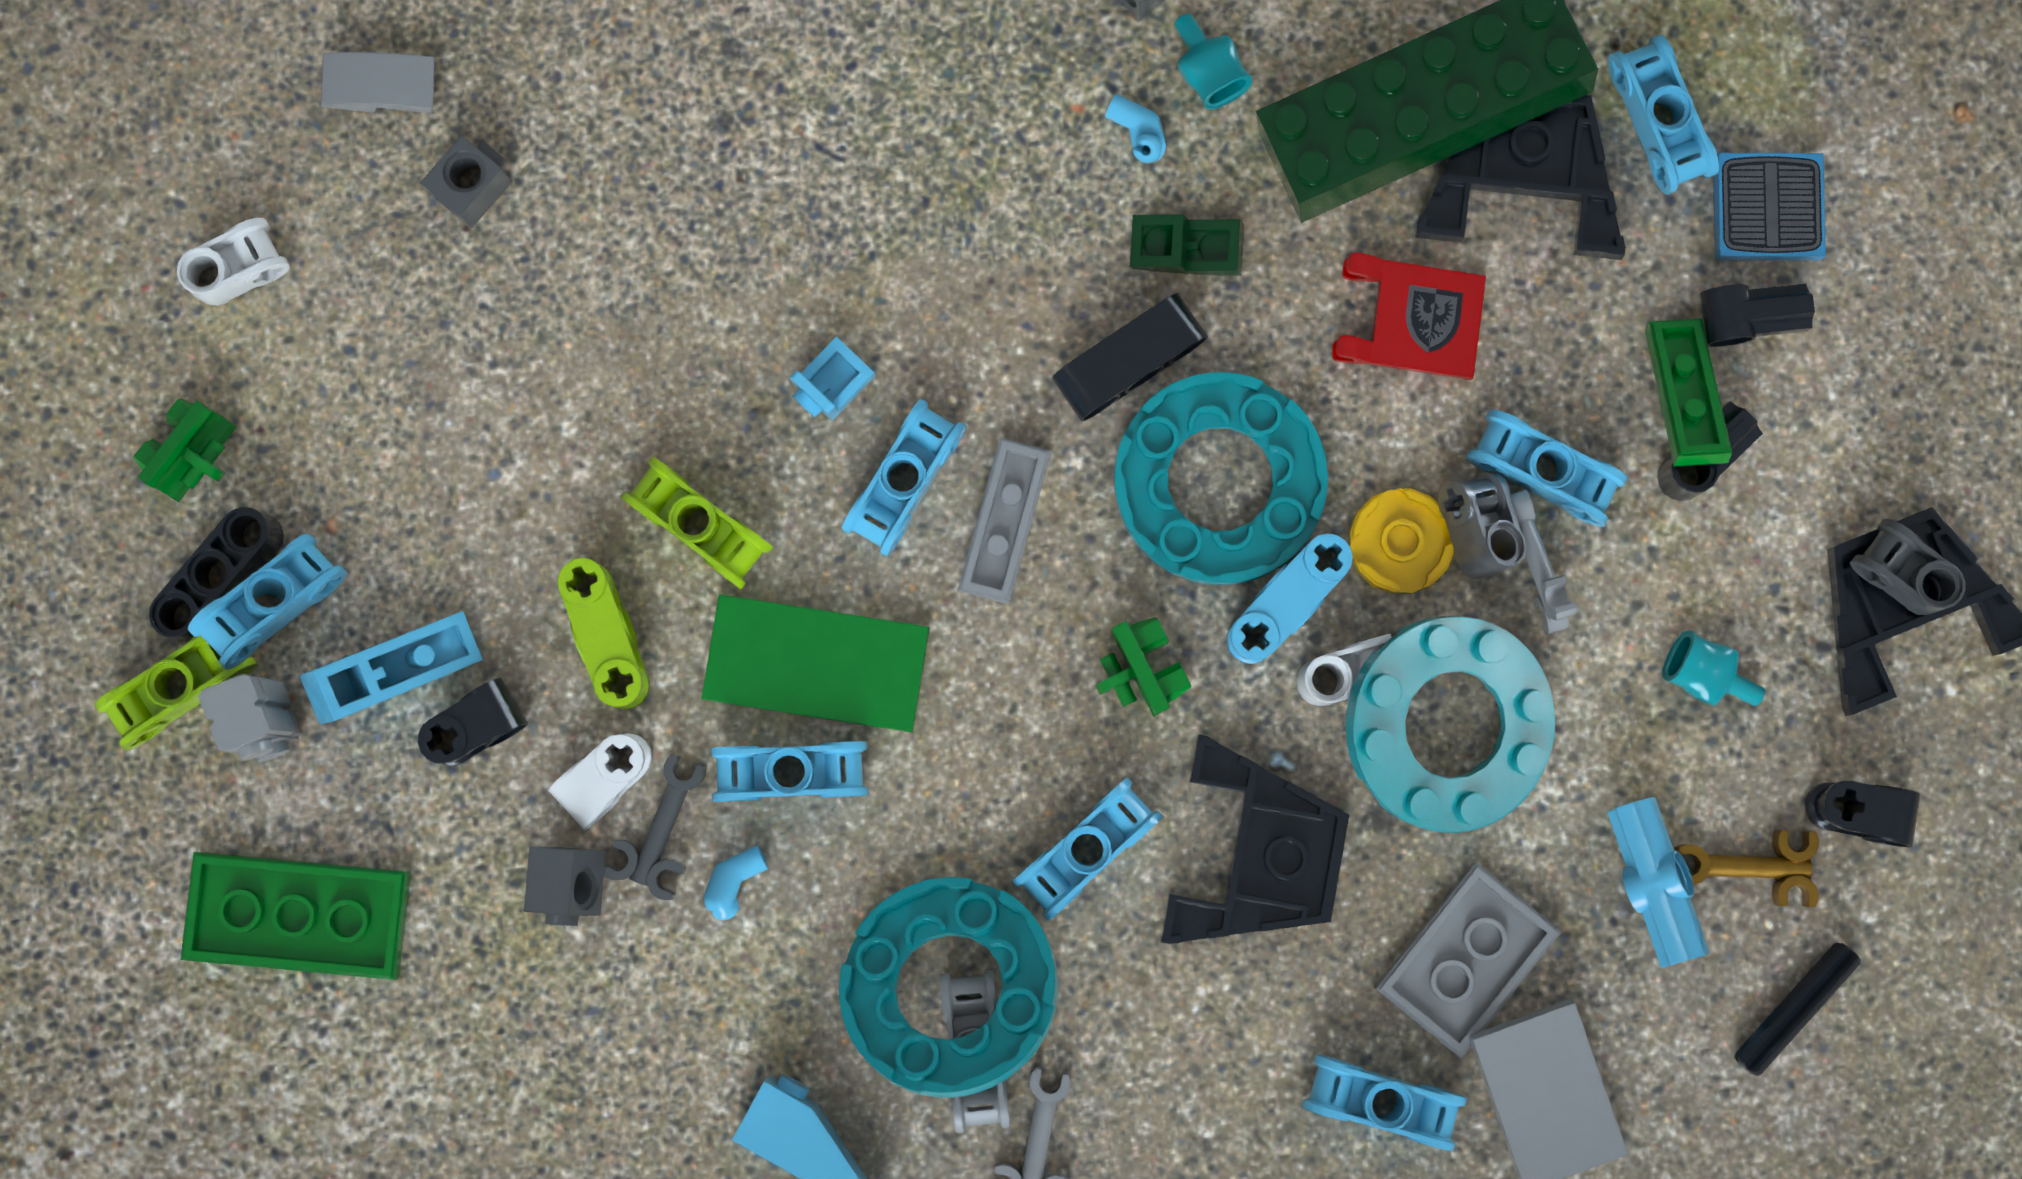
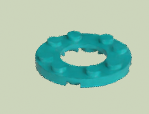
(1248, 408)
(1380, 707)
(902, 926)

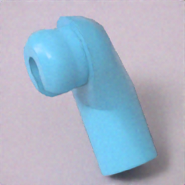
(1143, 125)
(725, 882)

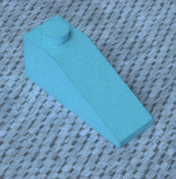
(390, 668)
(795, 1133)

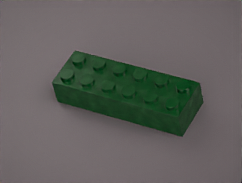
(1425, 101)

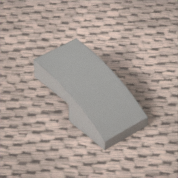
(377, 81)

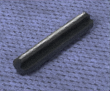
(1797, 1008)

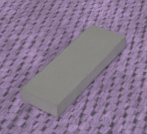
(1004, 520)

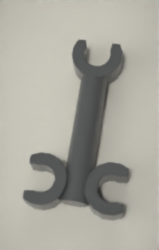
(645, 865)

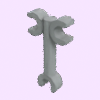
(1552, 589)
(1039, 1131)

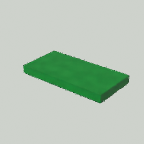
(815, 663)
(295, 915)

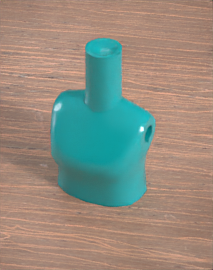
(1211, 65)
(1708, 671)

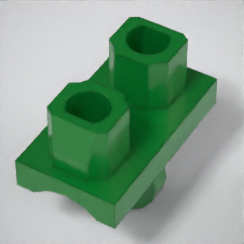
(187, 451)
(1155, 688)

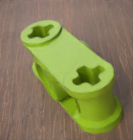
(725, 542)
(603, 633)
(143, 704)

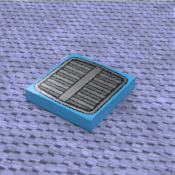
(1769, 207)

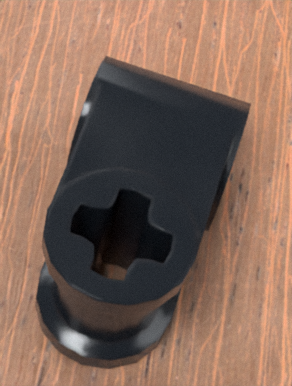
(479, 719)
(1870, 811)

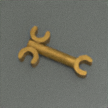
(1790, 867)

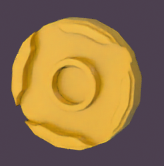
(1400, 541)

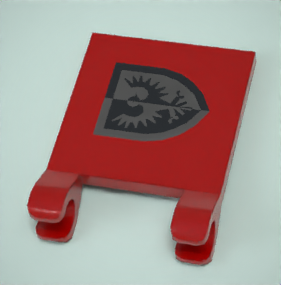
(1421, 320)

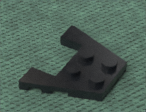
(1544, 157)
(1870, 615)
(1282, 854)

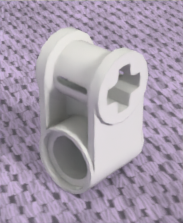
(236, 262)
(1344, 665)
(596, 783)

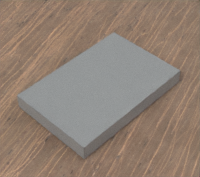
(1467, 959)
(1548, 1093)

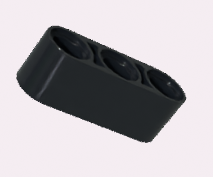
(1129, 357)
(222, 545)

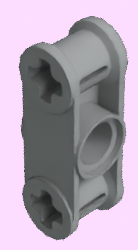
(962, 1019)

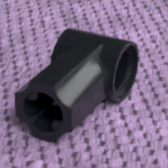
(1740, 315)
(1742, 433)

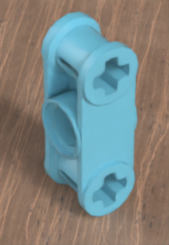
(1663, 85)
(911, 447)
(1581, 483)
(1290, 598)
(240, 625)
(758, 779)
(1068, 874)
(1420, 1111)

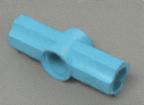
(1658, 882)

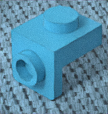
(831, 380)

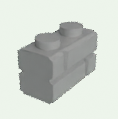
(250, 717)

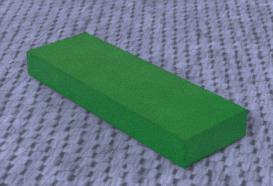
(1688, 392)

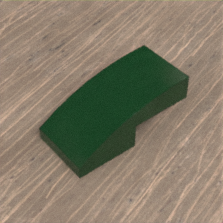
(1187, 246)

